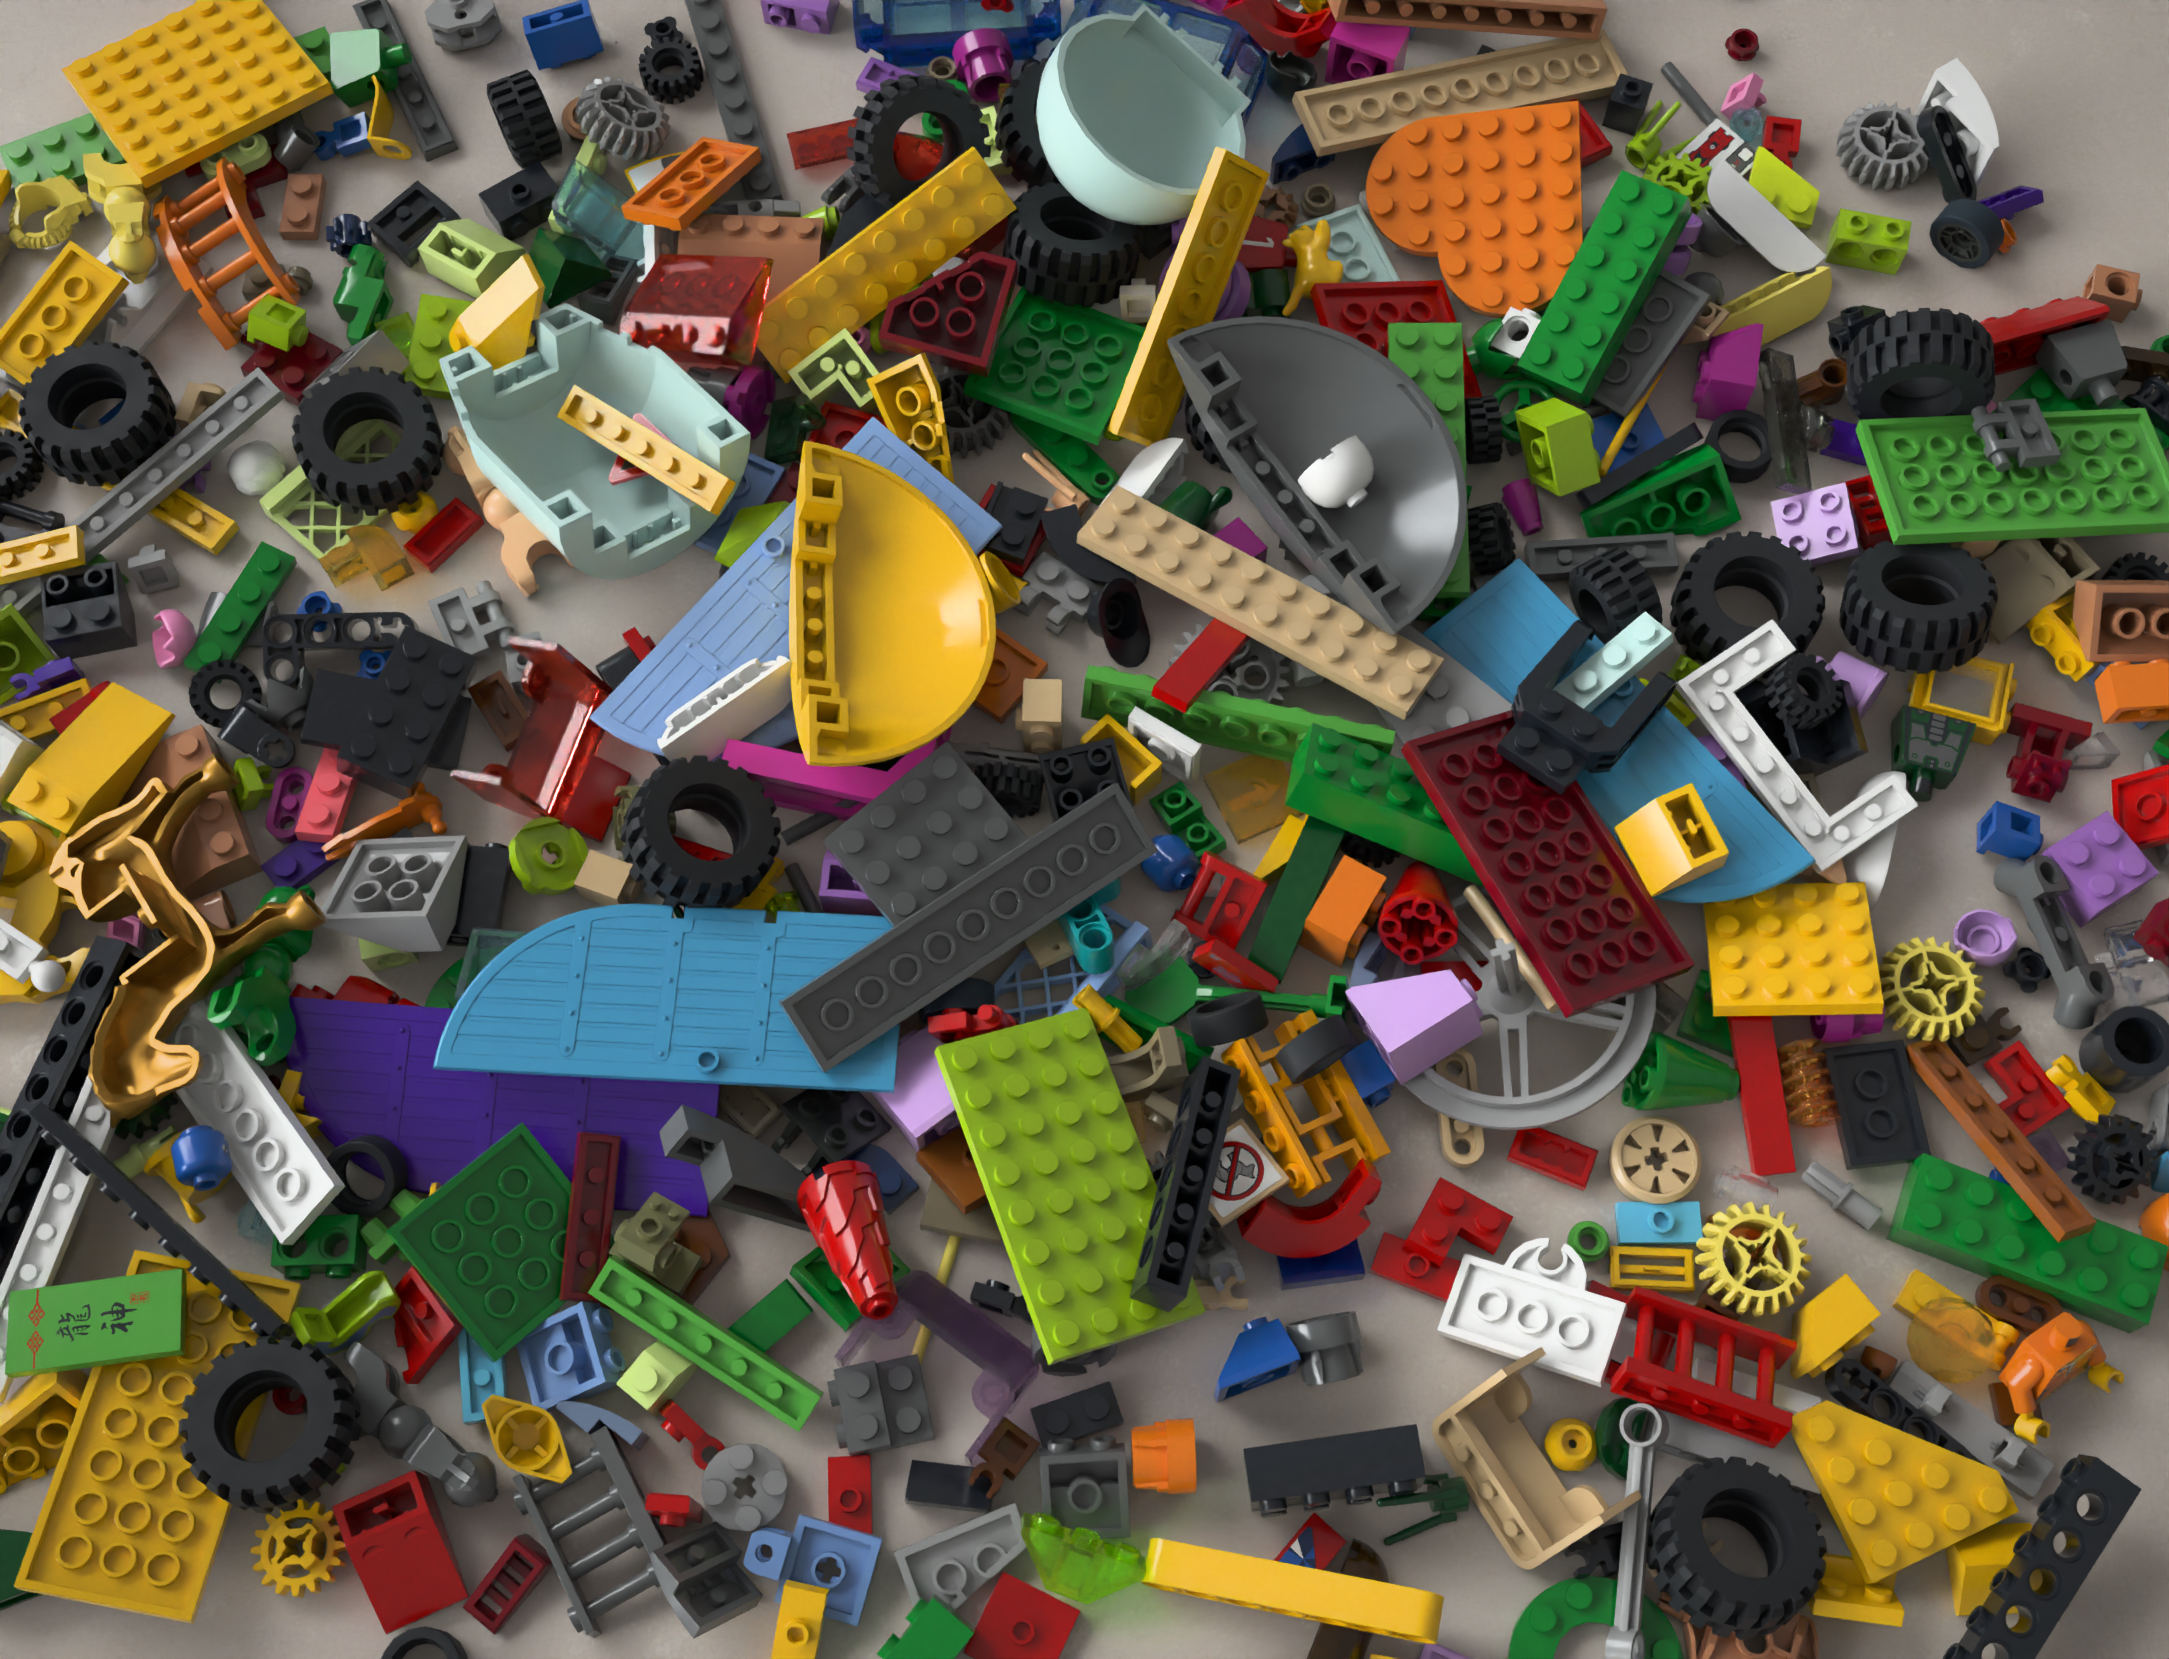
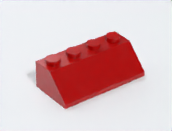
(2021, 334)

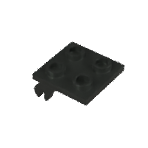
(834, 1121)

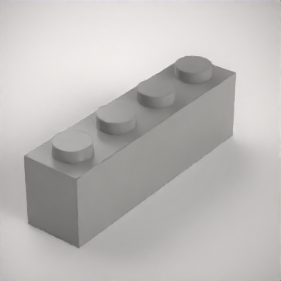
(1701, 1442)

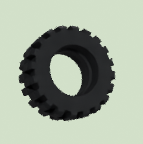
(888, 111)
(1018, 129)
(1068, 249)
(1920, 366)
(80, 379)
(360, 398)
(1750, 563)
(1918, 606)
(725, 796)
(227, 1393)
(1770, 1514)

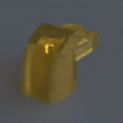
(369, 550)

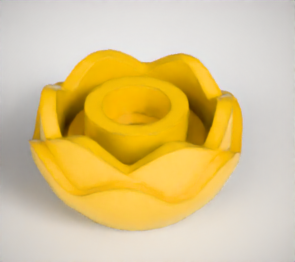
(415, 521)
(1562, 1454)

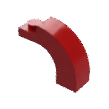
(1282, 28)
(1315, 1228)

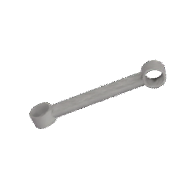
(1625, 1637)

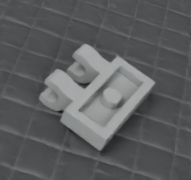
(1059, 586)

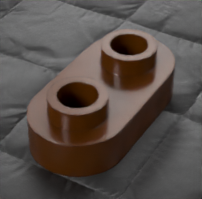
(2016, 1303)

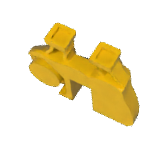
(36, 903)

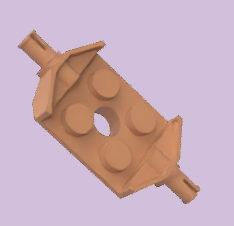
(1790, 1641)

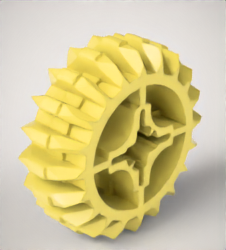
(1925, 962)
(1767, 1265)

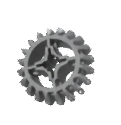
(622, 119)
(1882, 146)

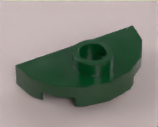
(1611, 1446)

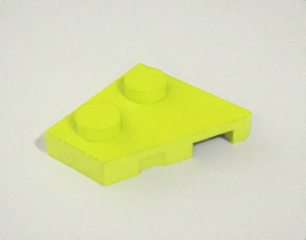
(1784, 188)

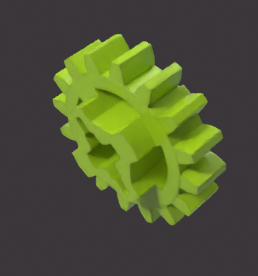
(1682, 177)

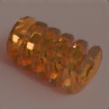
(1804, 1084)

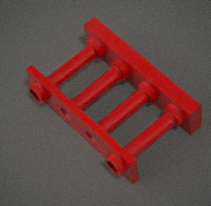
(1693, 1399)

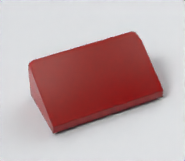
(593, 798)

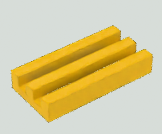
(1616, 1269)

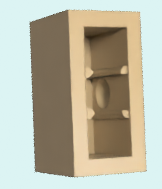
(1041, 715)

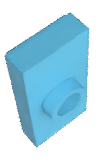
(1658, 1223)

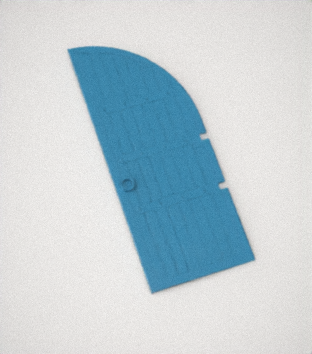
(1502, 638)
(663, 1000)

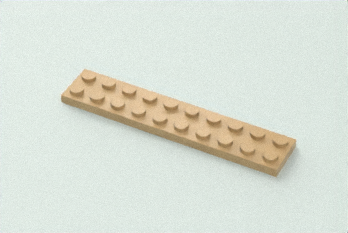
(1378, 106)
(1260, 602)

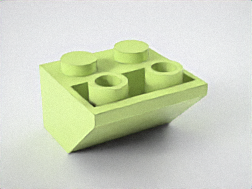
(468, 255)

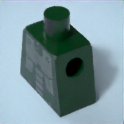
(1928, 749)

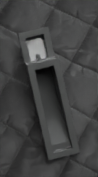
(735, 1167)

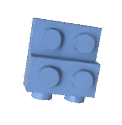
(570, 1356)

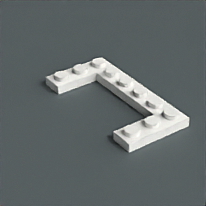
(1713, 700)

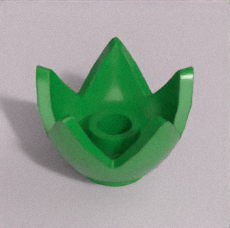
(1487, 361)

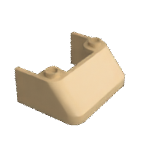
(1510, 1474)

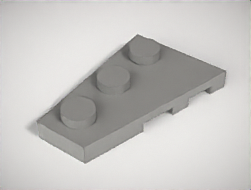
(961, 1557)

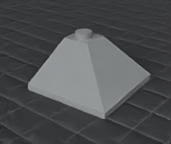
(399, 892)

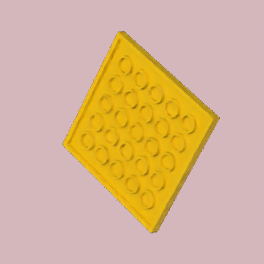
(195, 84)

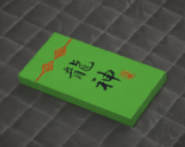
(96, 1323)

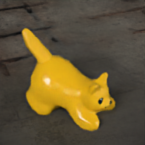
(1312, 262)

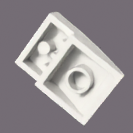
(1969, 112)

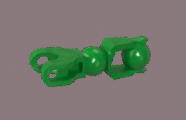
(261, 992)

